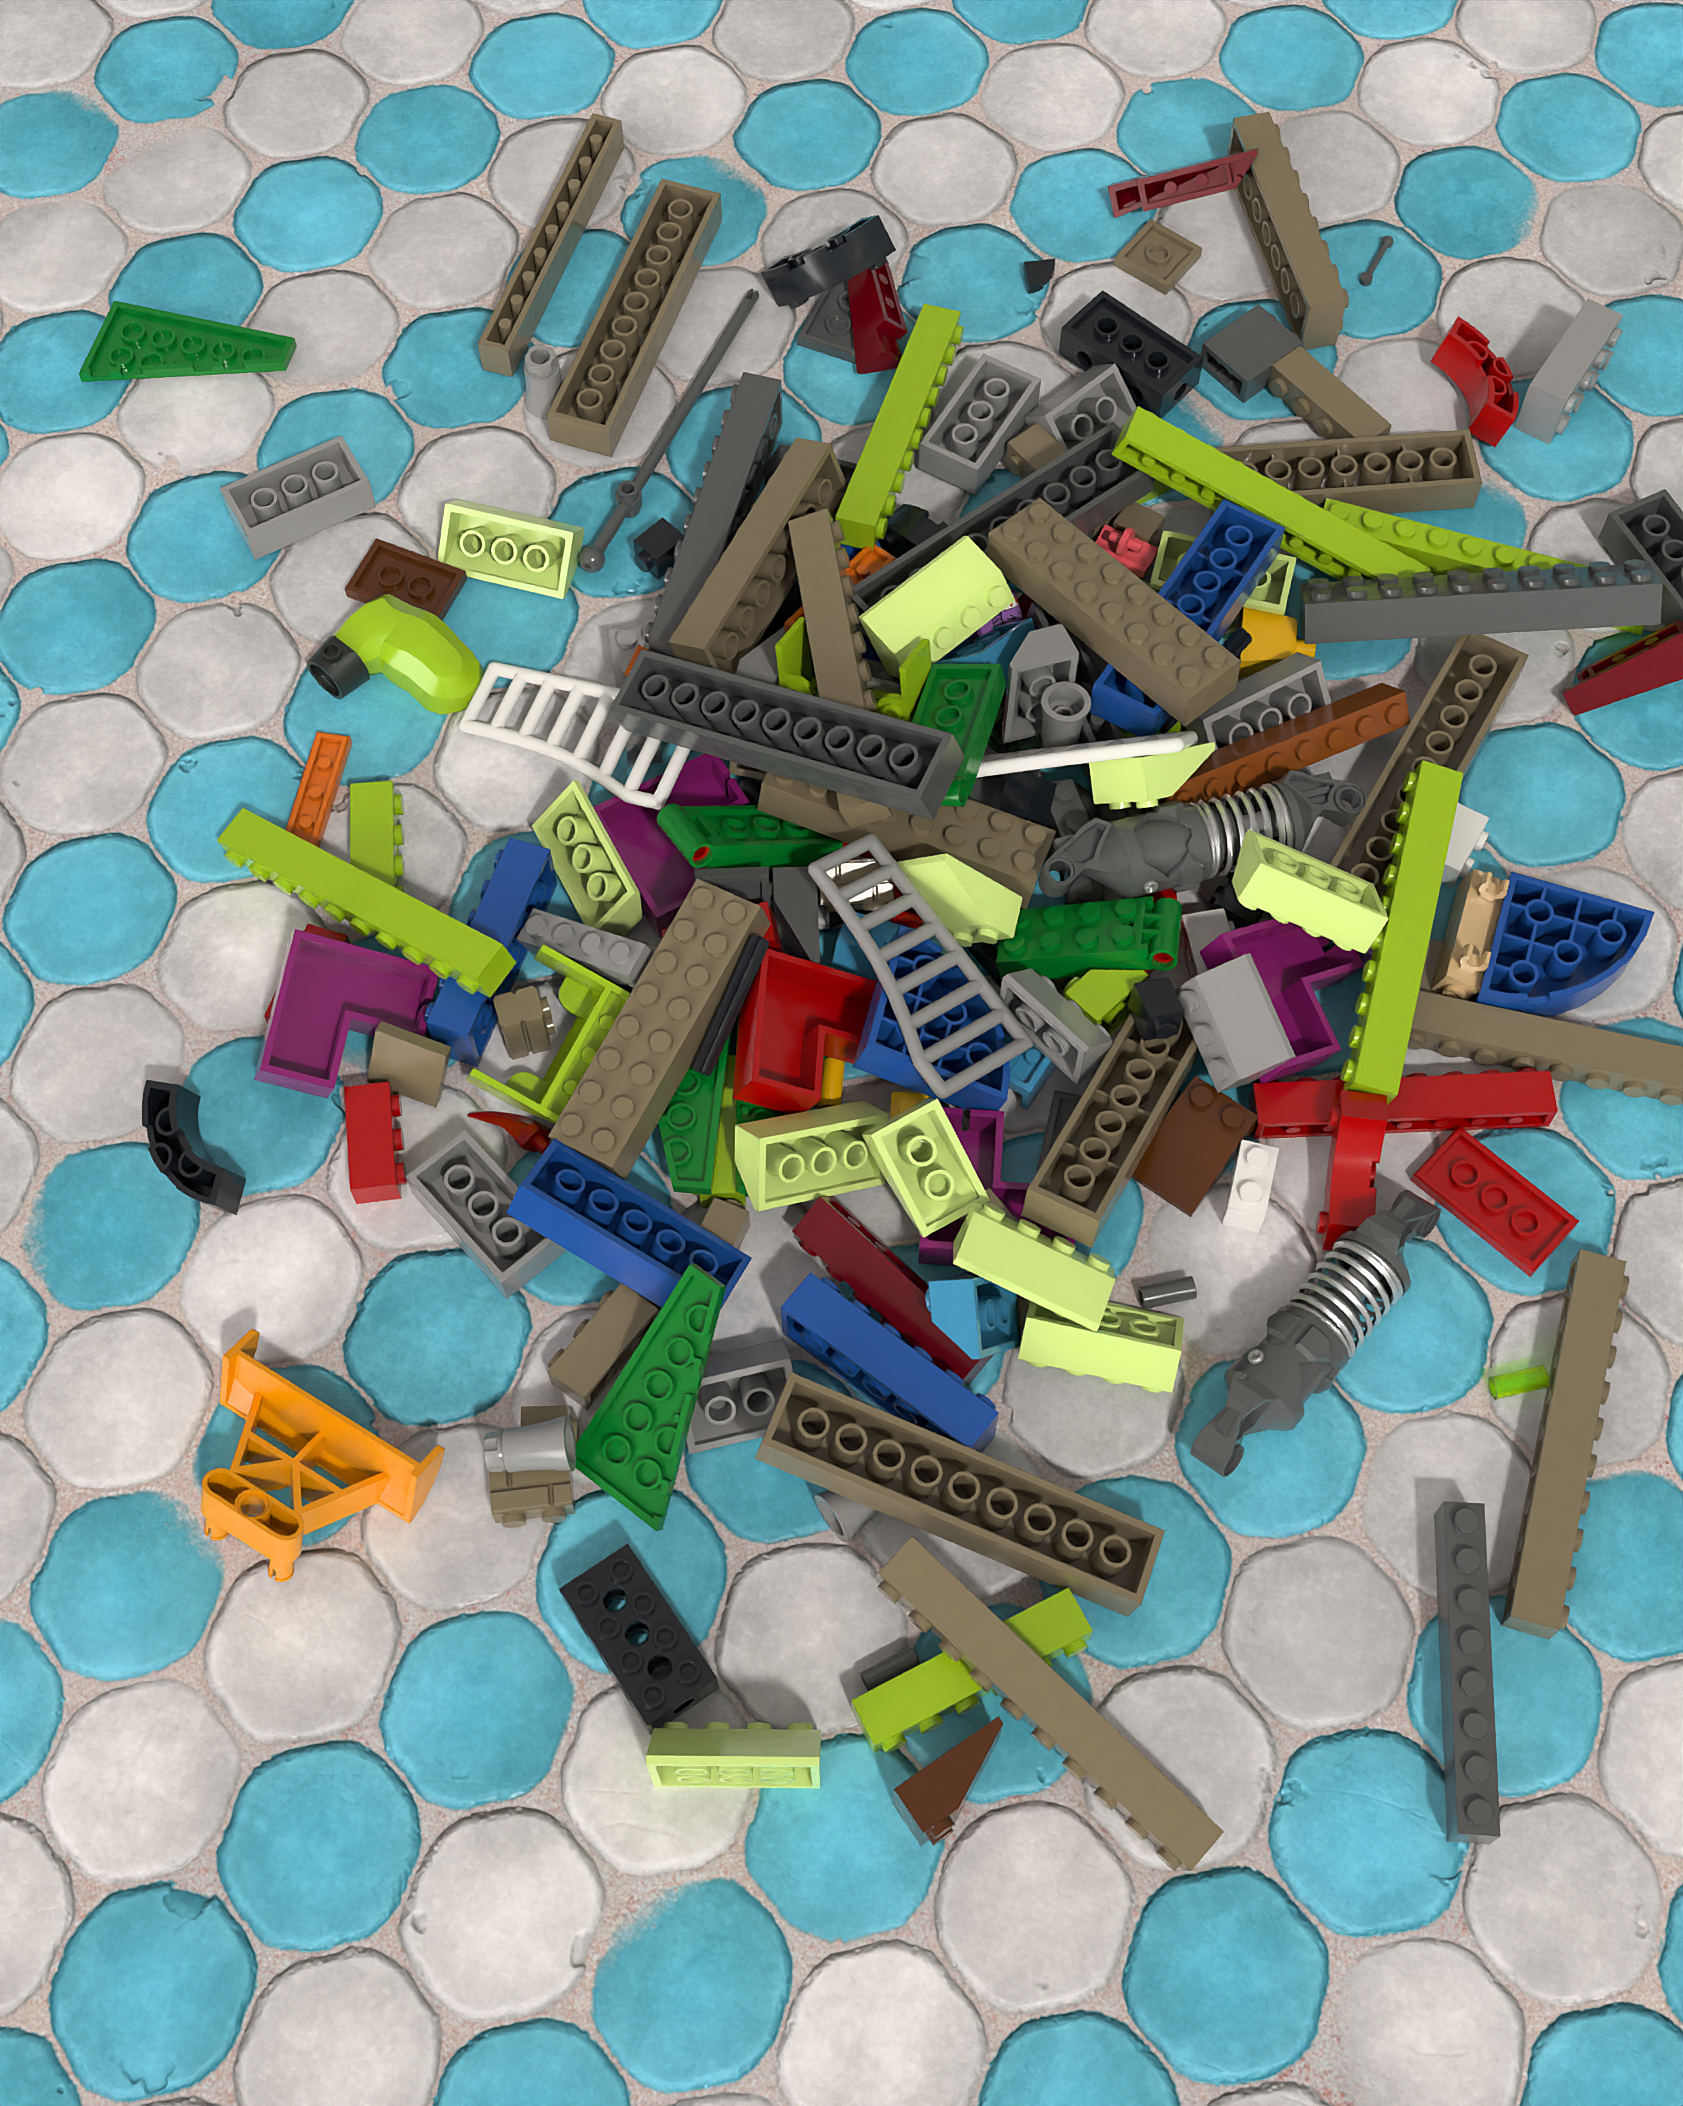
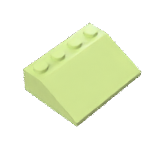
(735, 1756)

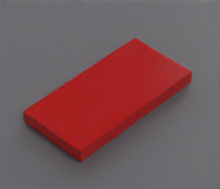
(1494, 1201)

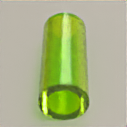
(1518, 1382)

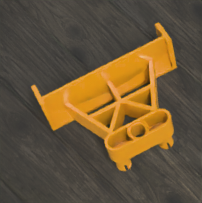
(321, 1438)

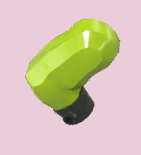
(405, 646)

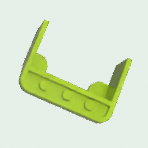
(796, 673)
(596, 1006)

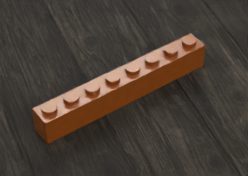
(1296, 744)

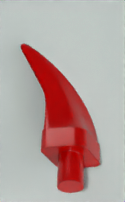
(527, 1132)

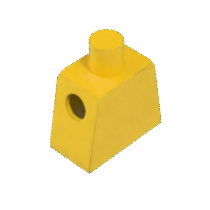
(1272, 640)

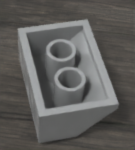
(1085, 406)
(1040, 661)
(1234, 1023)
(1055, 1024)
(738, 1395)

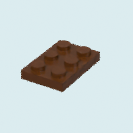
(406, 576)

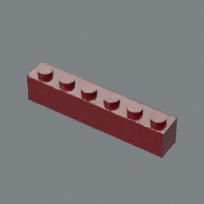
(880, 1281)

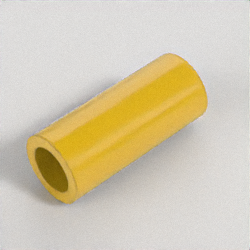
(832, 1082)

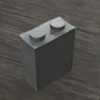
(1246, 350)

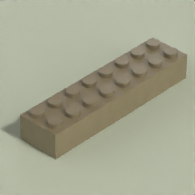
(1288, 234)
(1374, 471)
(759, 562)
(1113, 611)
(980, 836)
(658, 1029)
(1109, 1132)

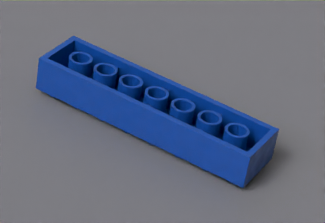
(1209, 590)

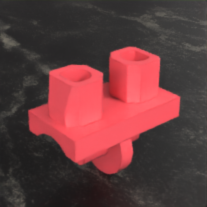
(1127, 549)

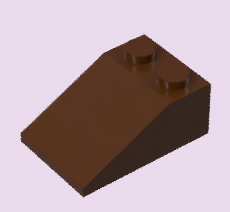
(1194, 1146)
(938, 1792)

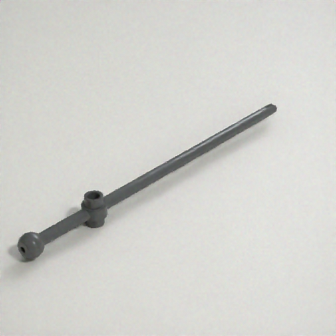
(629, 492)

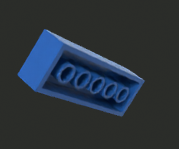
(521, 881)
(619, 1226)
(884, 1366)

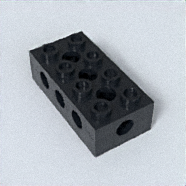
(1151, 362)
(647, 1612)

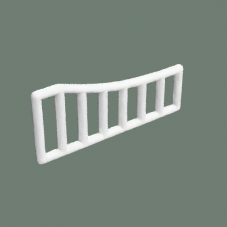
(551, 748)
(1085, 753)

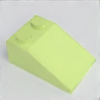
(1145, 777)
(964, 899)
(926, 1166)

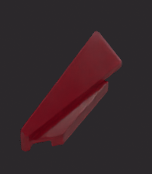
(1180, 183)
(875, 320)
(1629, 671)

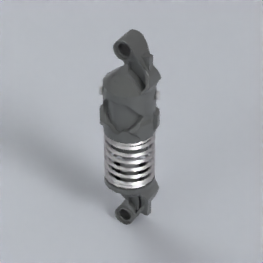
(1190, 841)
(1316, 1331)

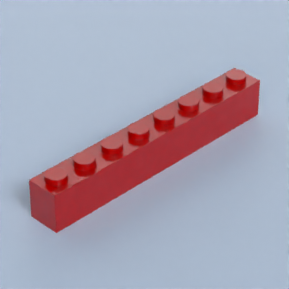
(1421, 1105)

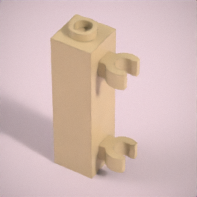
(1469, 935)

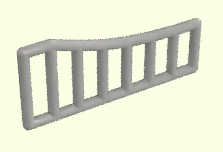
(895, 989)

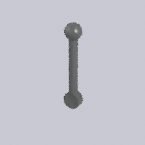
(1366, 277)

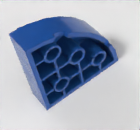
(1557, 947)
(884, 1050)

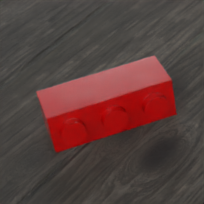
(374, 1142)

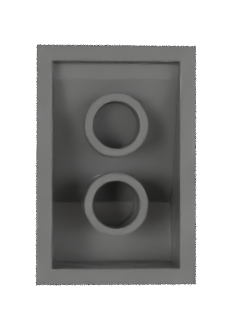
(796, 911)

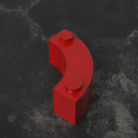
(1481, 379)
(1355, 1149)

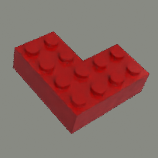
(788, 1026)

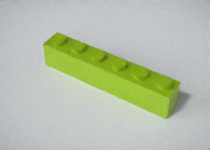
(942, 1686)

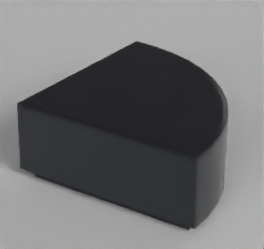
(1038, 274)

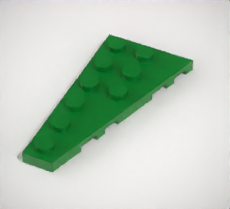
(162, 344)
(693, 1126)
(645, 1418)

